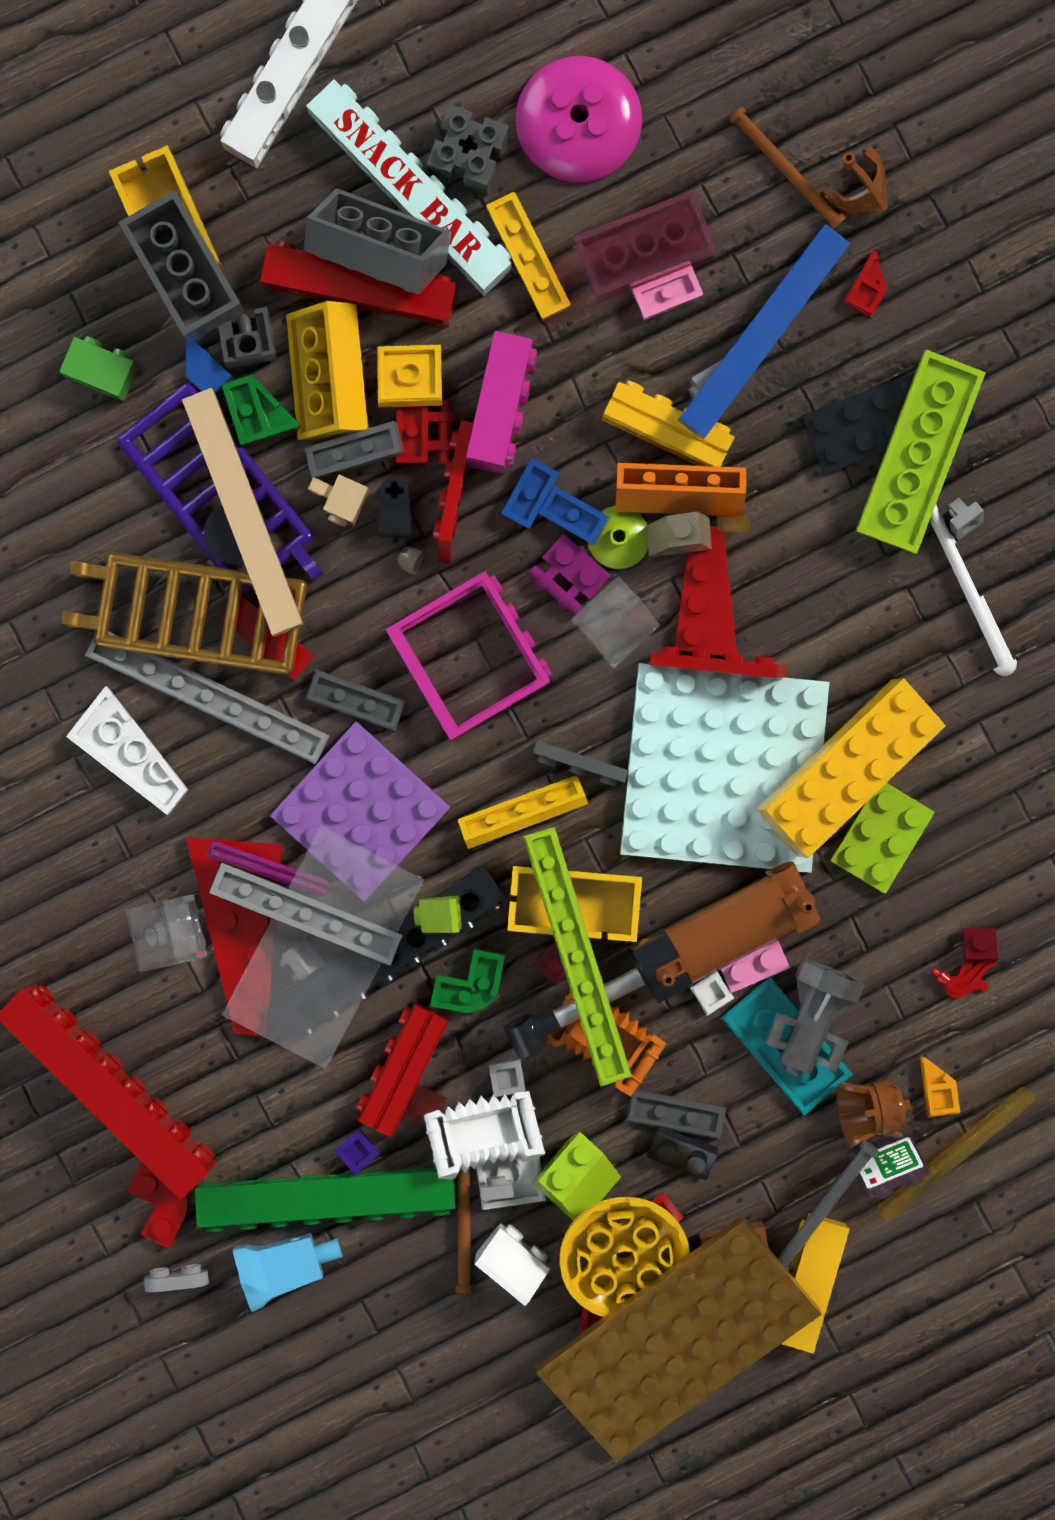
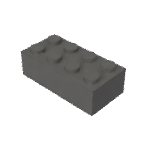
(377, 241)
(181, 266)

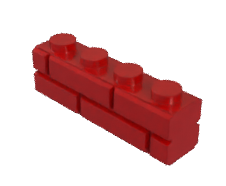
(403, 1068)

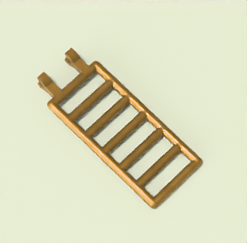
(162, 646)

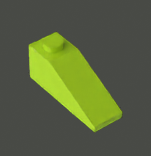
(438, 915)

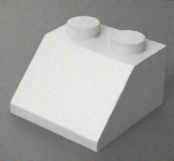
(513, 1262)

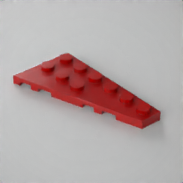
(232, 928)

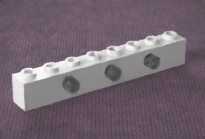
(283, 78)

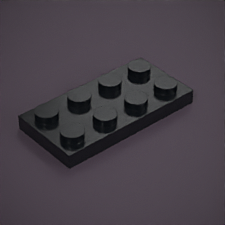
(856, 425)

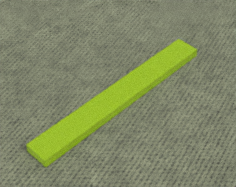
(577, 956)

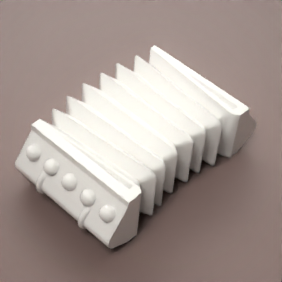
(484, 1133)

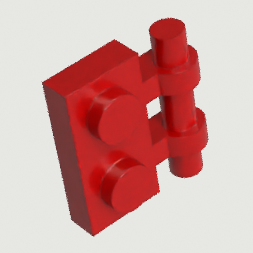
(414, 433)

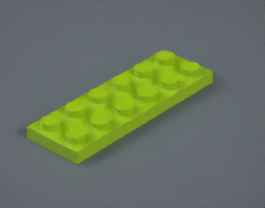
(920, 451)

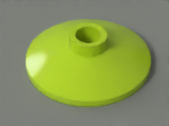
(625, 553)

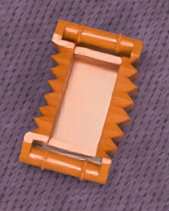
(639, 1048)

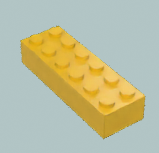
(850, 767)

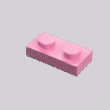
(667, 293)
(755, 967)

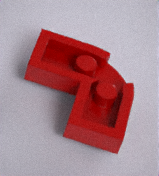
(168, 1210)

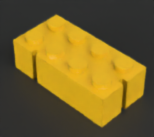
(163, 177)
(605, 901)

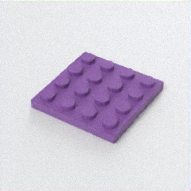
(362, 797)

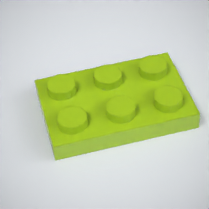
(882, 837)

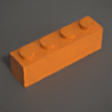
(680, 489)

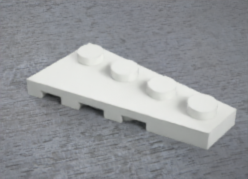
(122, 747)

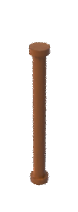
(787, 168)
(464, 1240)

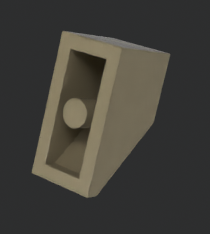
(679, 534)

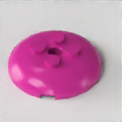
(573, 149)

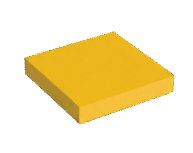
(409, 376)

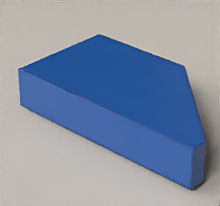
(203, 369)

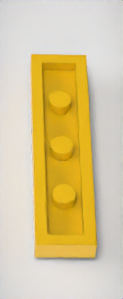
(528, 256)
(522, 811)

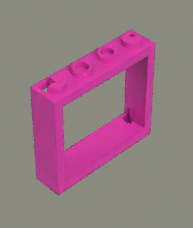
(508, 616)

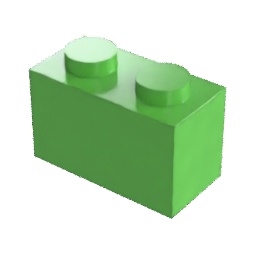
(99, 368)

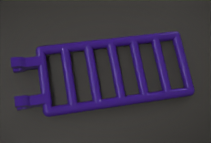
(184, 512)

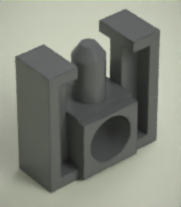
(263, 338)

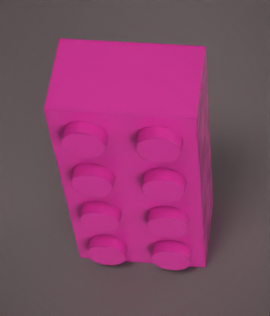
(500, 401)

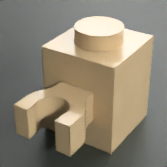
(343, 499)

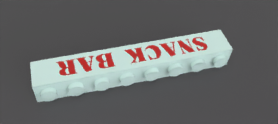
(407, 184)

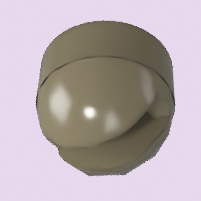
(411, 559)

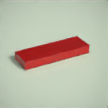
(274, 645)

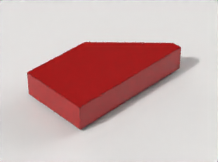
(868, 288)

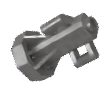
(822, 997)

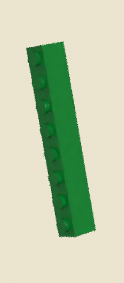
(323, 1197)

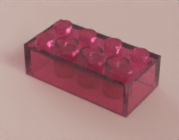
(644, 246)

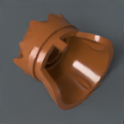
(871, 1111)

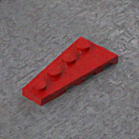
(451, 499)

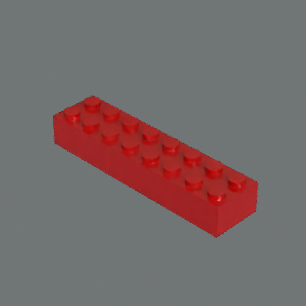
(107, 1089)

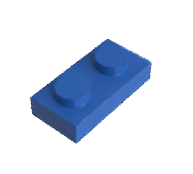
(530, 493)
(574, 515)

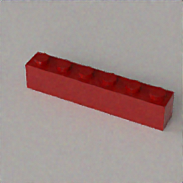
(325, 280)

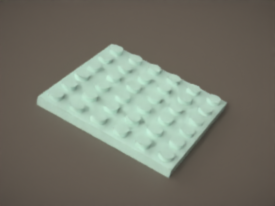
(709, 757)

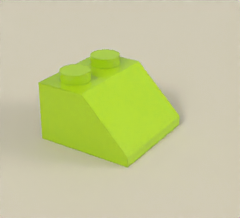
(577, 1176)

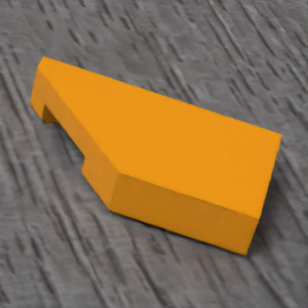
(939, 1090)

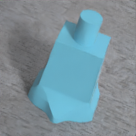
(281, 1266)

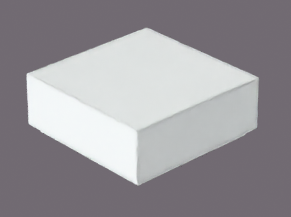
(711, 993)

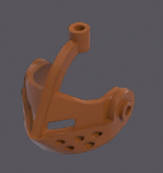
(873, 197)

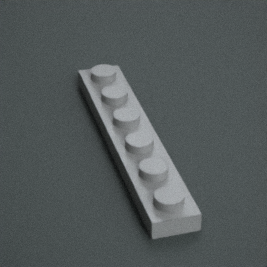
(306, 913)

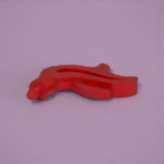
(965, 981)

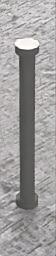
(827, 1203)

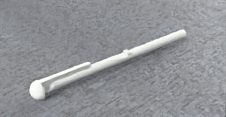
(977, 603)

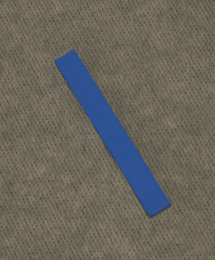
(763, 332)

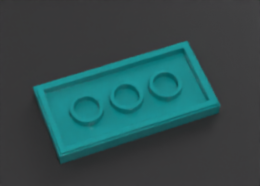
(751, 1022)

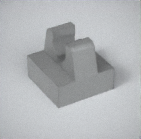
(964, 518)

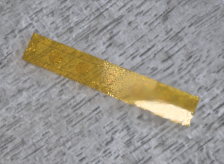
(958, 1151)

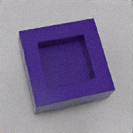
(357, 1151)

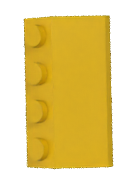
(327, 370)

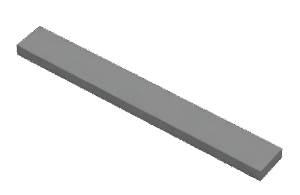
(215, 700)

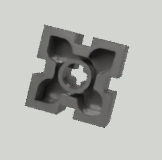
(477, 166)

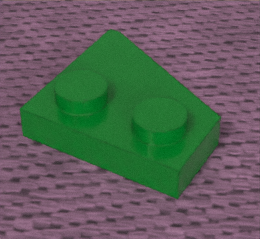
(256, 411)

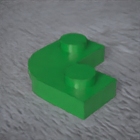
(474, 993)

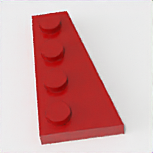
(706, 602)
(729, 663)

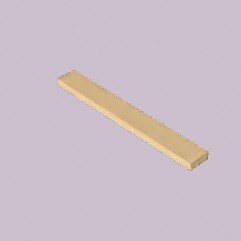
(242, 512)

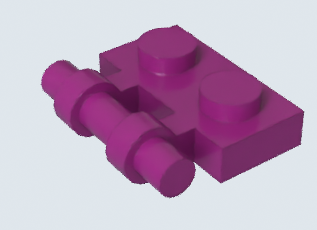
(576, 568)

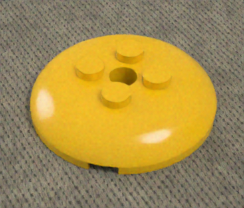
(619, 1224)

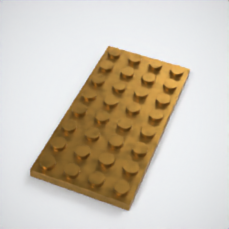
(678, 1339)

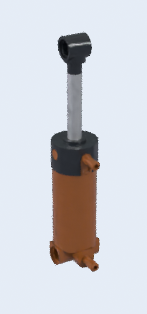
(693, 948)

